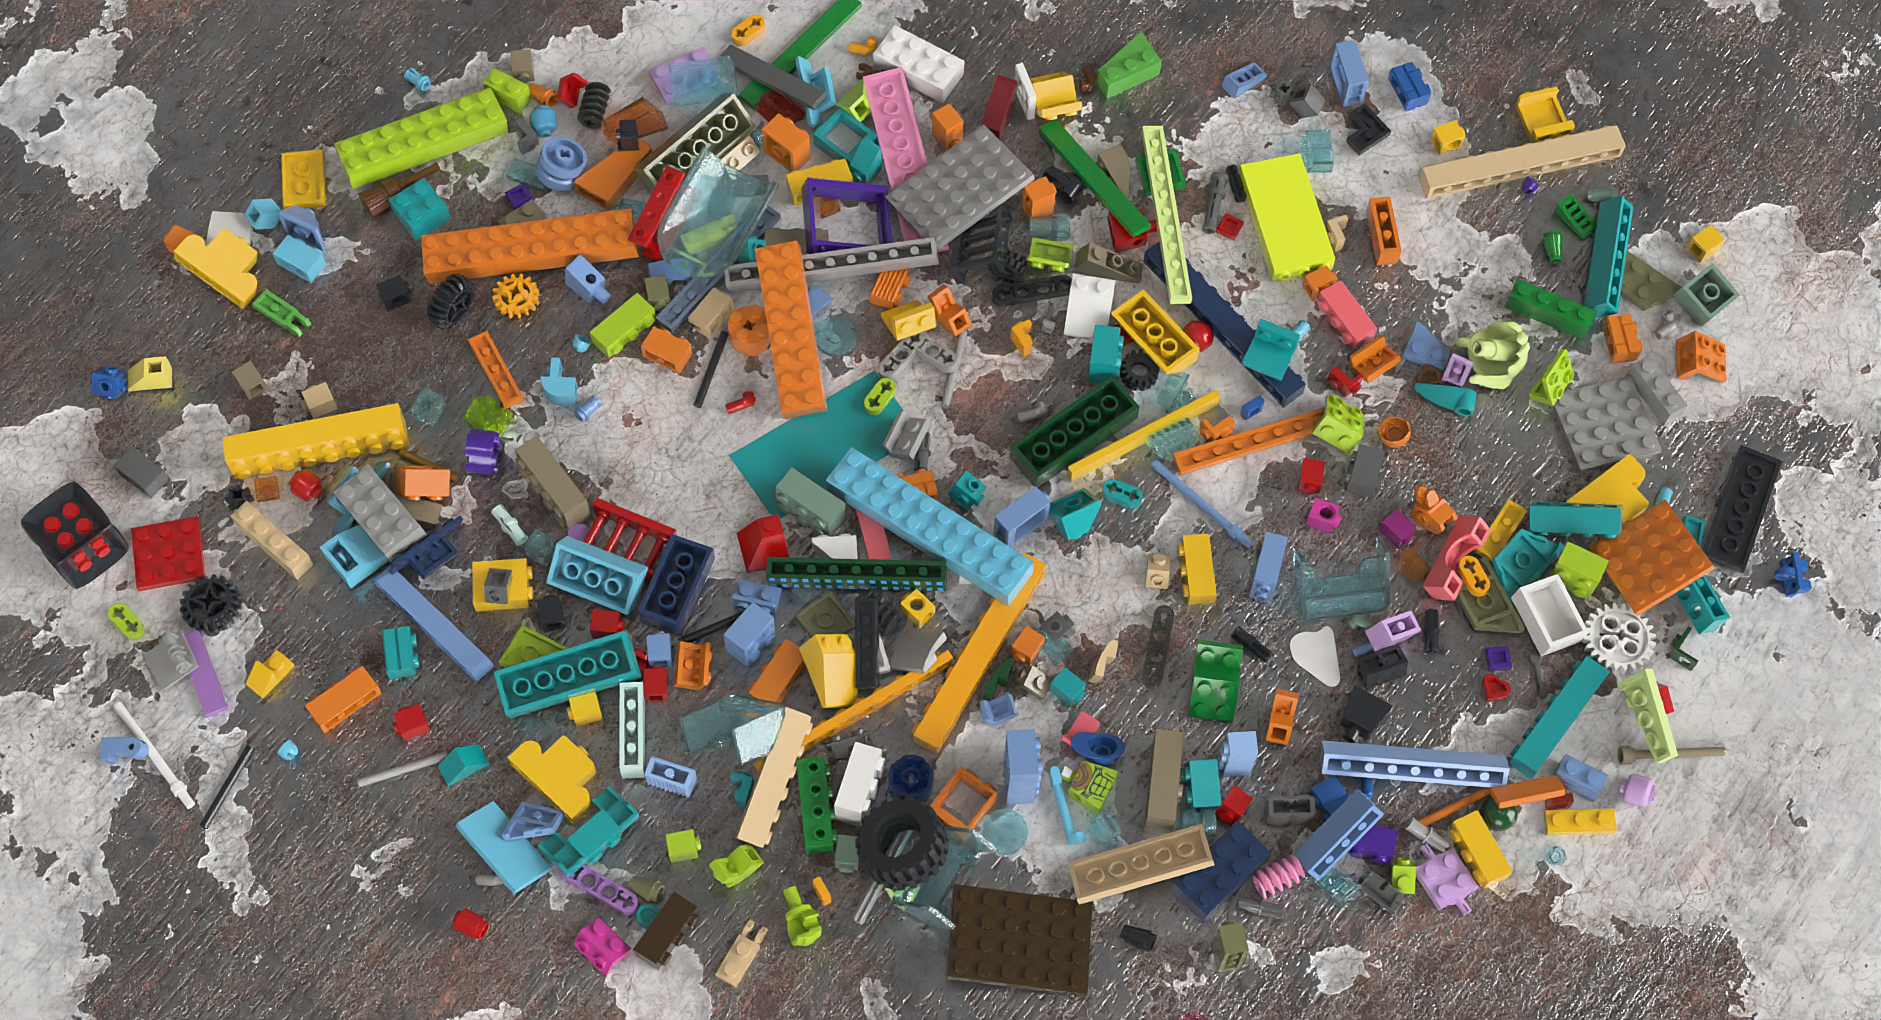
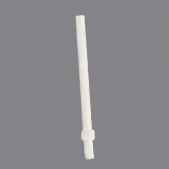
(177, 787)

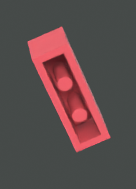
(1346, 315)

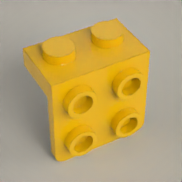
(909, 319)

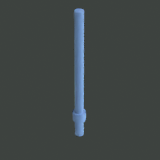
(1234, 531)

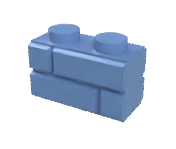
(1580, 777)

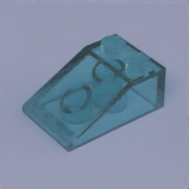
(702, 80)

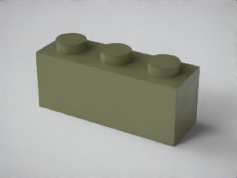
(1229, 946)

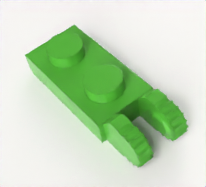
(280, 312)

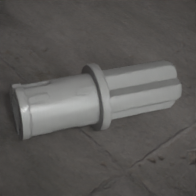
(1426, 835)

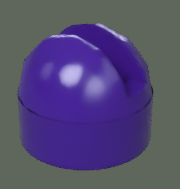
(1529, 185)

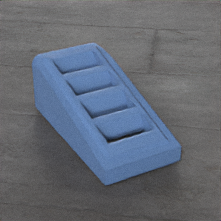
(1235, 88)

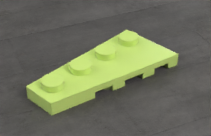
(1647, 704)

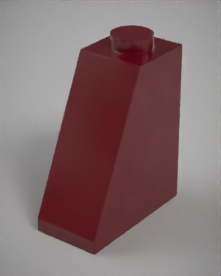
(1000, 105)

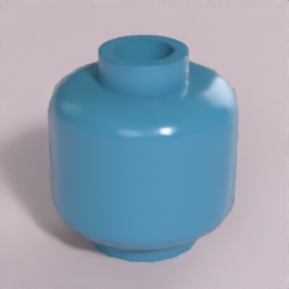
(543, 121)

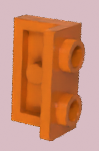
(1373, 359)
(692, 665)

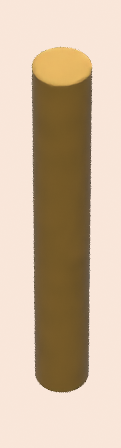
(424, 462)

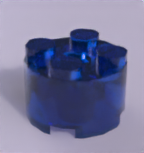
(911, 767)

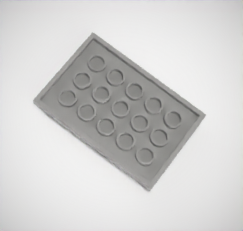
(960, 187)

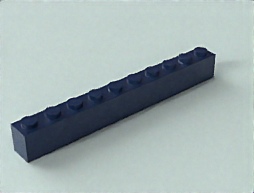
(1227, 327)

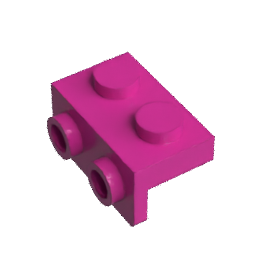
(601, 945)

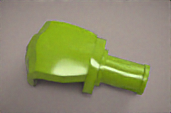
(801, 920)

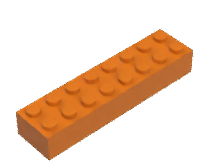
(791, 330)

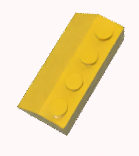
(1156, 333)

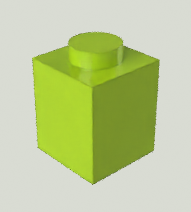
(683, 845)

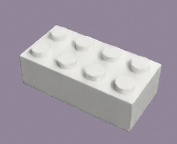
(924, 64)

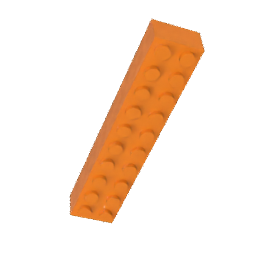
(529, 245)

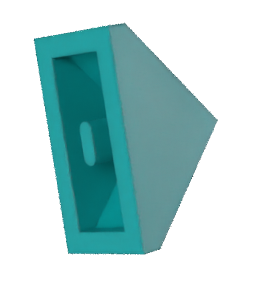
(462, 763)

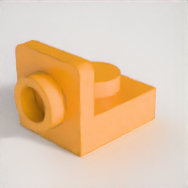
(1021, 338)

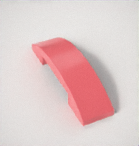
(873, 537)

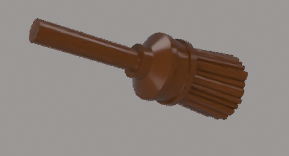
(377, 198)

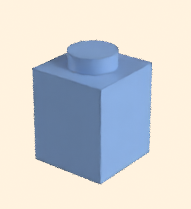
(659, 649)

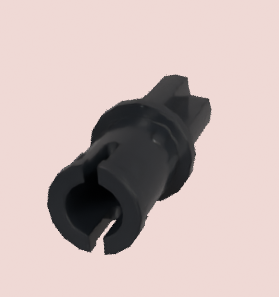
(1431, 631)
(1251, 644)

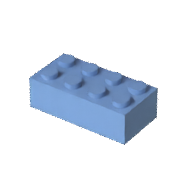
(1022, 766)

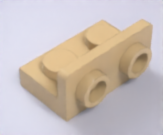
(741, 153)

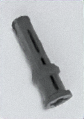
(1215, 194)

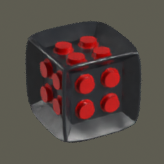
(74, 535)

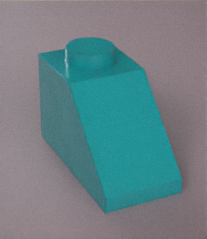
(866, 162)

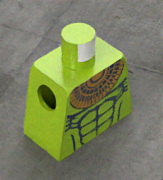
(1090, 784)

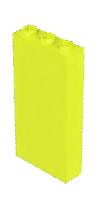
(1286, 217)

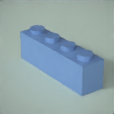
(1338, 834)

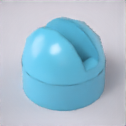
(580, 343)
(288, 750)

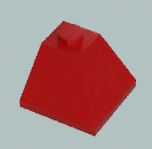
(762, 540)

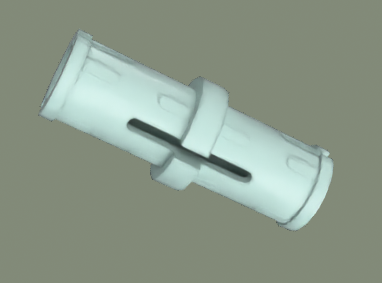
(509, 525)

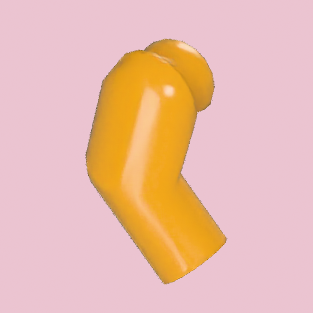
(864, 49)

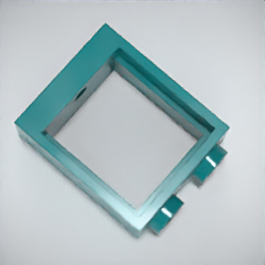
(832, 122)

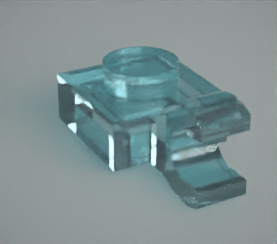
(1057, 650)

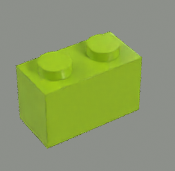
(508, 90)

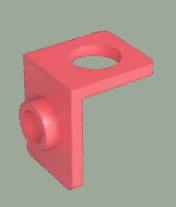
(1083, 723)

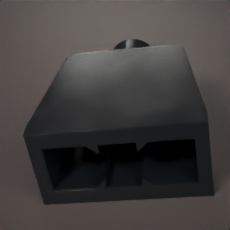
(1363, 714)

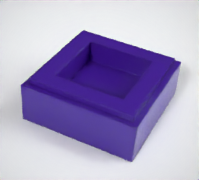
(518, 196)
(1498, 658)

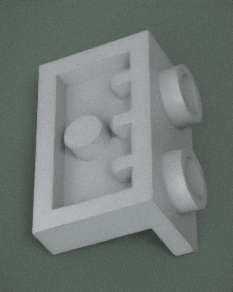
(905, 436)

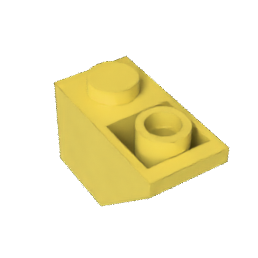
(150, 374)

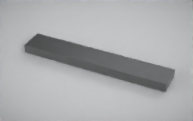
(775, 78)

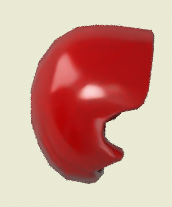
(1200, 334)

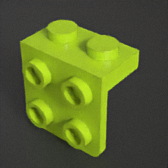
(1051, 254)
(1553, 380)
(1340, 424)

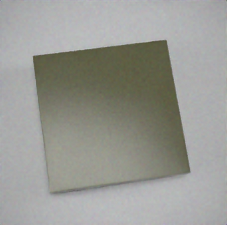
(825, 617)

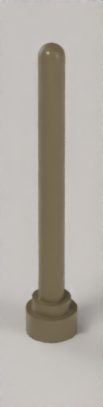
(1627, 755)

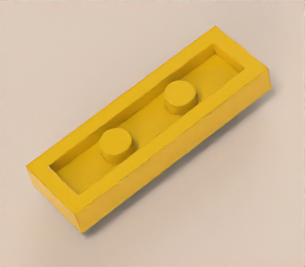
(1502, 529)
(1580, 821)

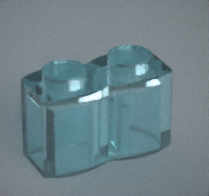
(1318, 151)

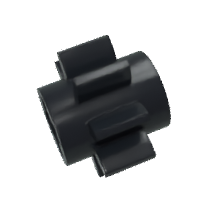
(238, 497)

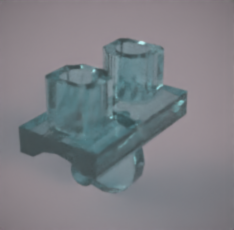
(1179, 385)

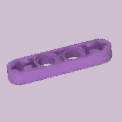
(596, 890)

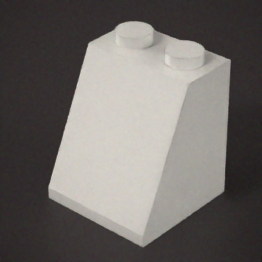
(1088, 305)

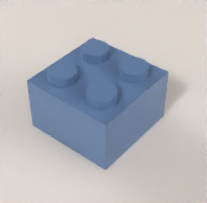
(750, 634)

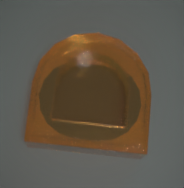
(1429, 375)

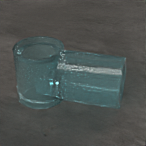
(1056, 226)

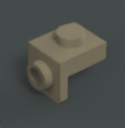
(1033, 681)

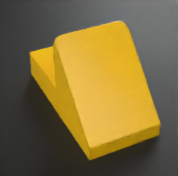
(269, 674)

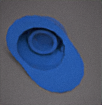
(1098, 748)

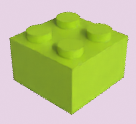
(1579, 570)

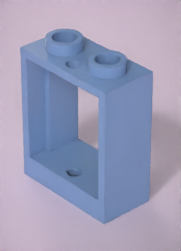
(1349, 73)
(1022, 517)
(1268, 567)

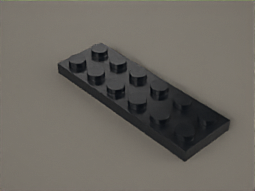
(1741, 508)

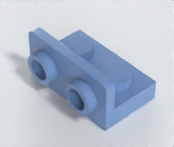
(763, 595)

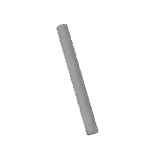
(952, 376)
(401, 769)

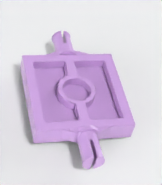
(1445, 879)

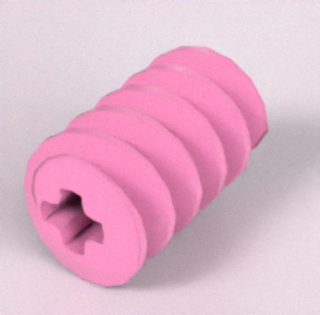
(1277, 875)

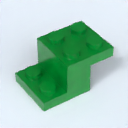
(1215, 680)

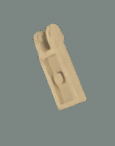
(740, 955)

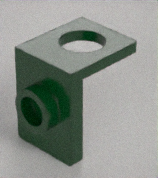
(1677, 653)

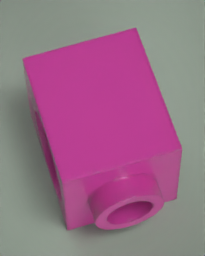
(1323, 507)

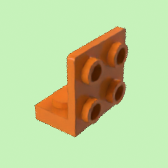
(1701, 355)

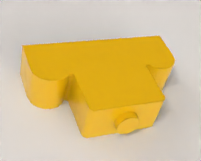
(221, 264)
(1617, 487)
(557, 774)

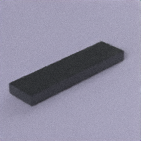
(867, 643)

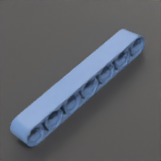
(434, 624)

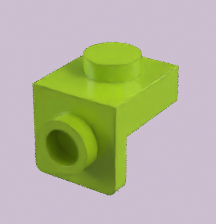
(1403, 875)

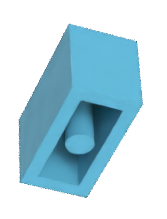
(299, 258)

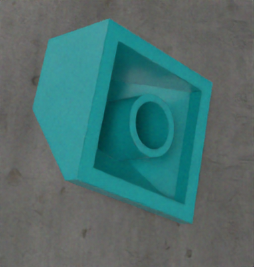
(1075, 513)

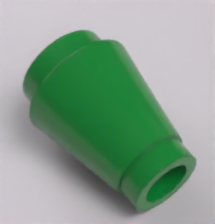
(1553, 245)

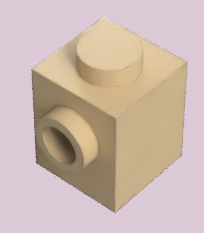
(318, 400)

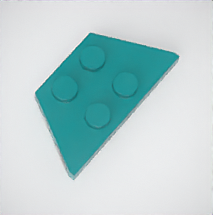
(1523, 560)

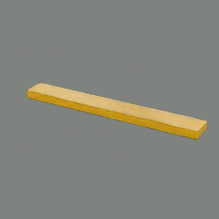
(1140, 436)

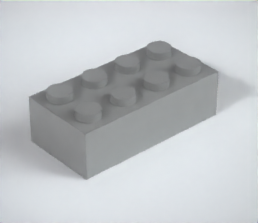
(379, 513)

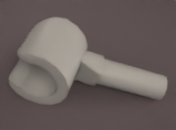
(1048, 325)

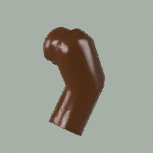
(1087, 85)

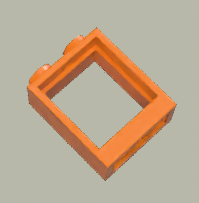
(969, 778)

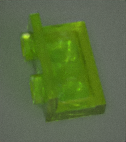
(487, 415)

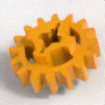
(513, 292)

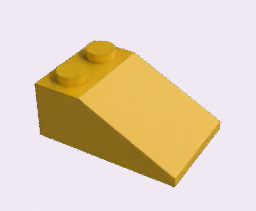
(831, 668)

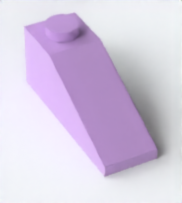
(1456, 371)

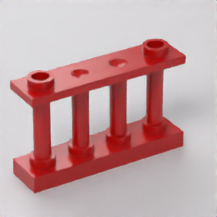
(646, 228)
(624, 519)

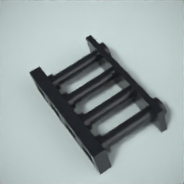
(961, 245)

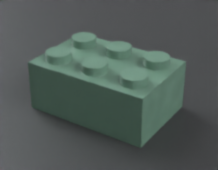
(809, 503)

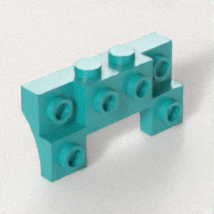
(594, 836)

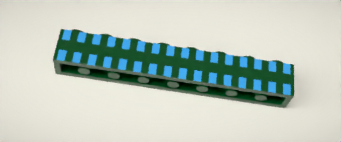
(856, 574)

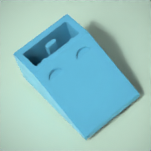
(353, 555)

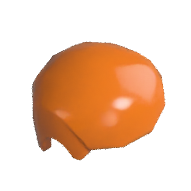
(1394, 432)

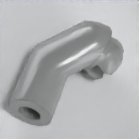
(1669, 324)
(1039, 411)
(488, 880)

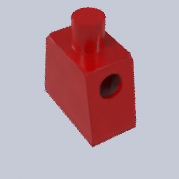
(1122, 240)

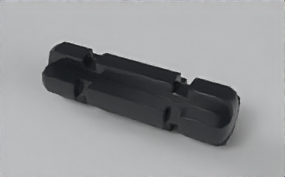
(1236, 183)

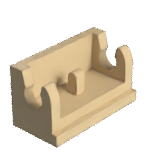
(712, 313)

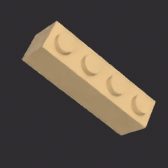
(272, 540)

